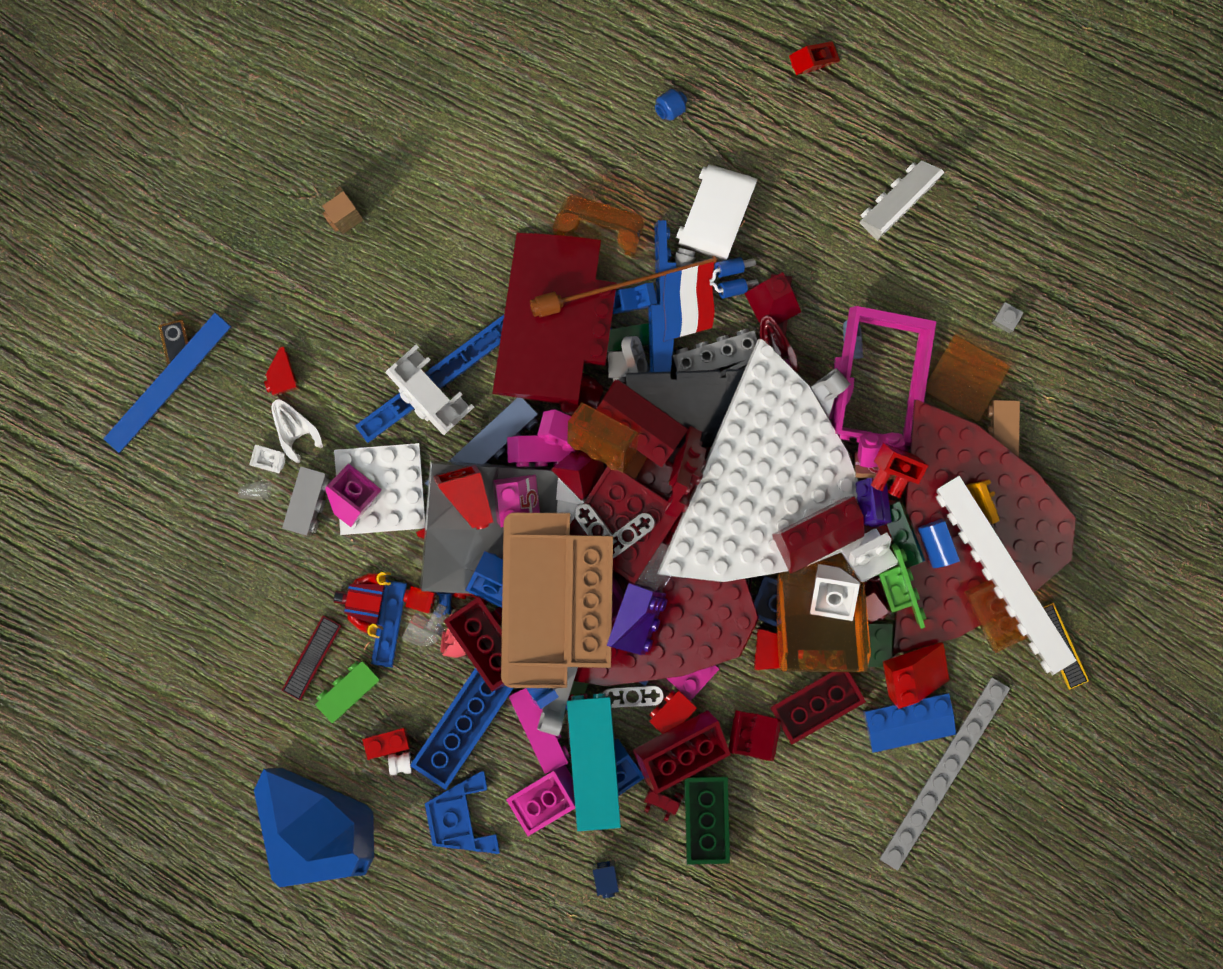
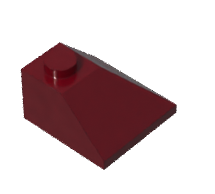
(773, 299)

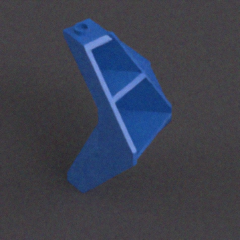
(311, 830)

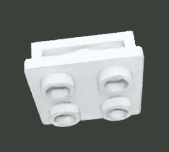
(869, 555)

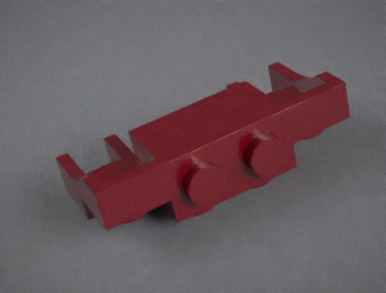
(686, 472)

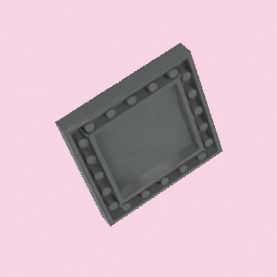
(451, 544)

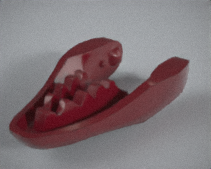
(774, 337)

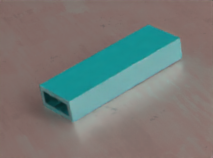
(593, 763)

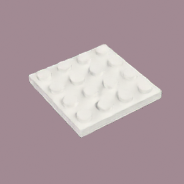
(399, 475)

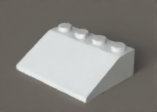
(900, 198)

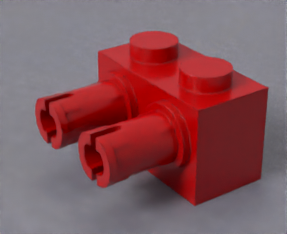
(898, 463)

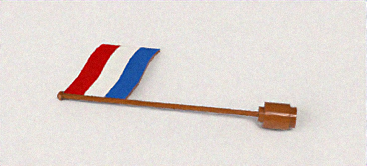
(686, 298)

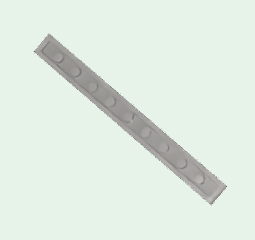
(944, 773)

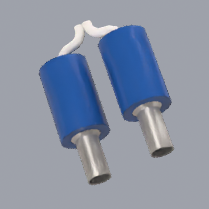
(732, 267)

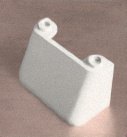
(717, 211)

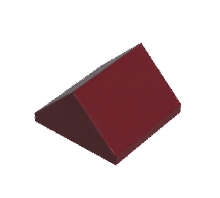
(579, 472)

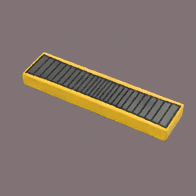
(1073, 674)

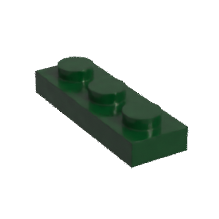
(904, 535)

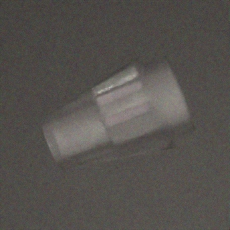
(255, 491)

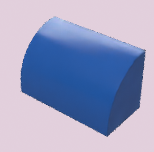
(938, 544)

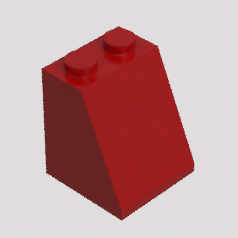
(467, 494)

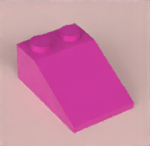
(544, 800)

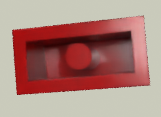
(672, 713)
(386, 743)

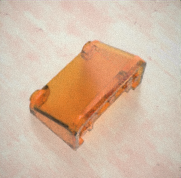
(626, 223)

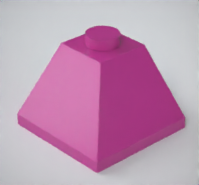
(351, 494)

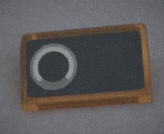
(173, 339)

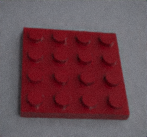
(618, 501)

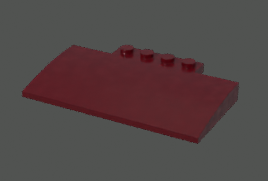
(547, 354)

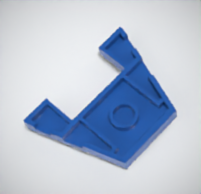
(451, 821)

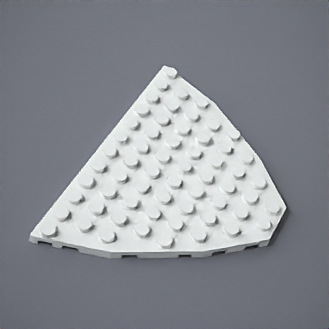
(764, 472)

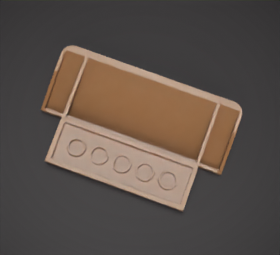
(553, 600)

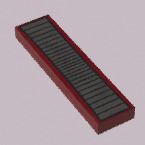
(311, 658)

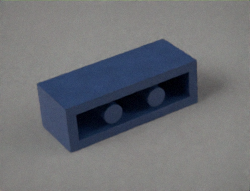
(605, 878)

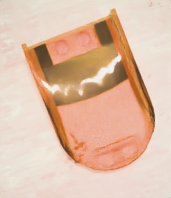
(817, 641)

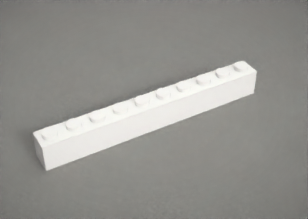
(1005, 575)

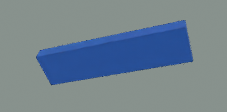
(390, 620)

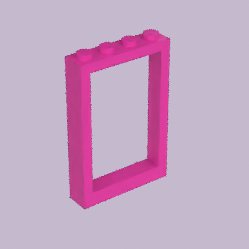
(926, 332)

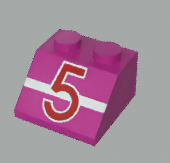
(515, 495)

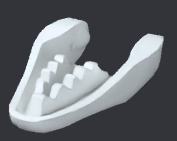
(291, 426)

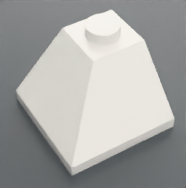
(834, 593)

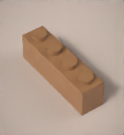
(1005, 423)

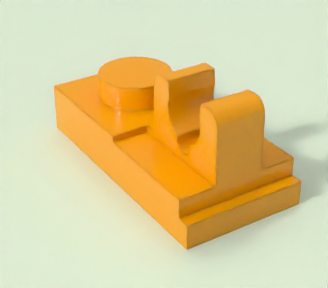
(983, 499)

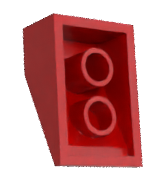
(916, 674)

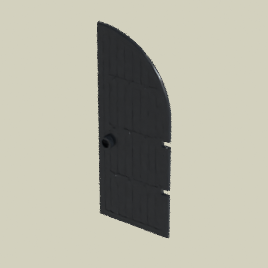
(691, 399)

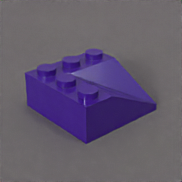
(637, 619)

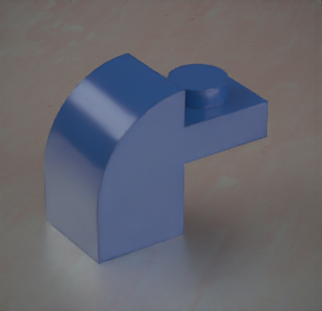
(634, 298)

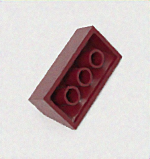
(656, 429)
(820, 533)
(480, 640)

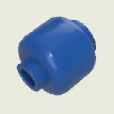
(670, 104)

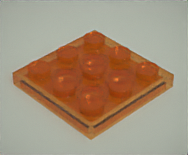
(966, 378)

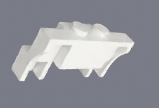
(424, 395)

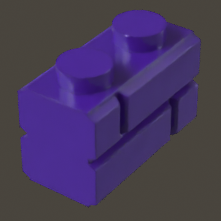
(873, 503)

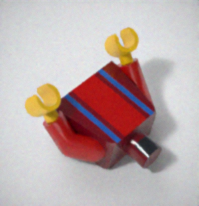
(364, 601)

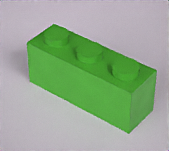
(347, 691)

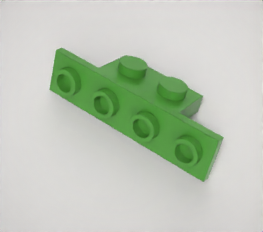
(899, 589)

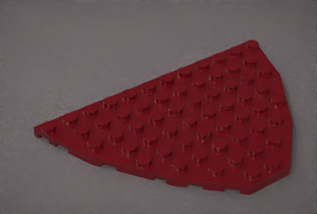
(1031, 525)
(697, 629)

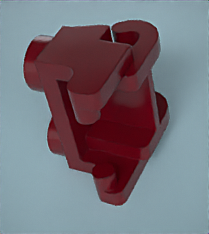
(663, 802)

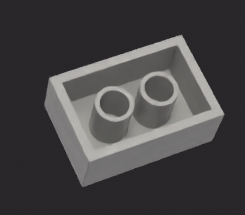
(306, 502)

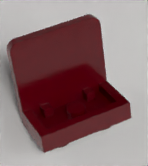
(754, 735)

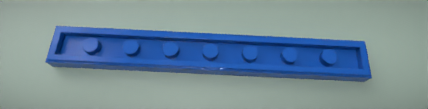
(167, 382)

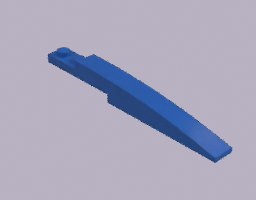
(659, 351)
(441, 375)

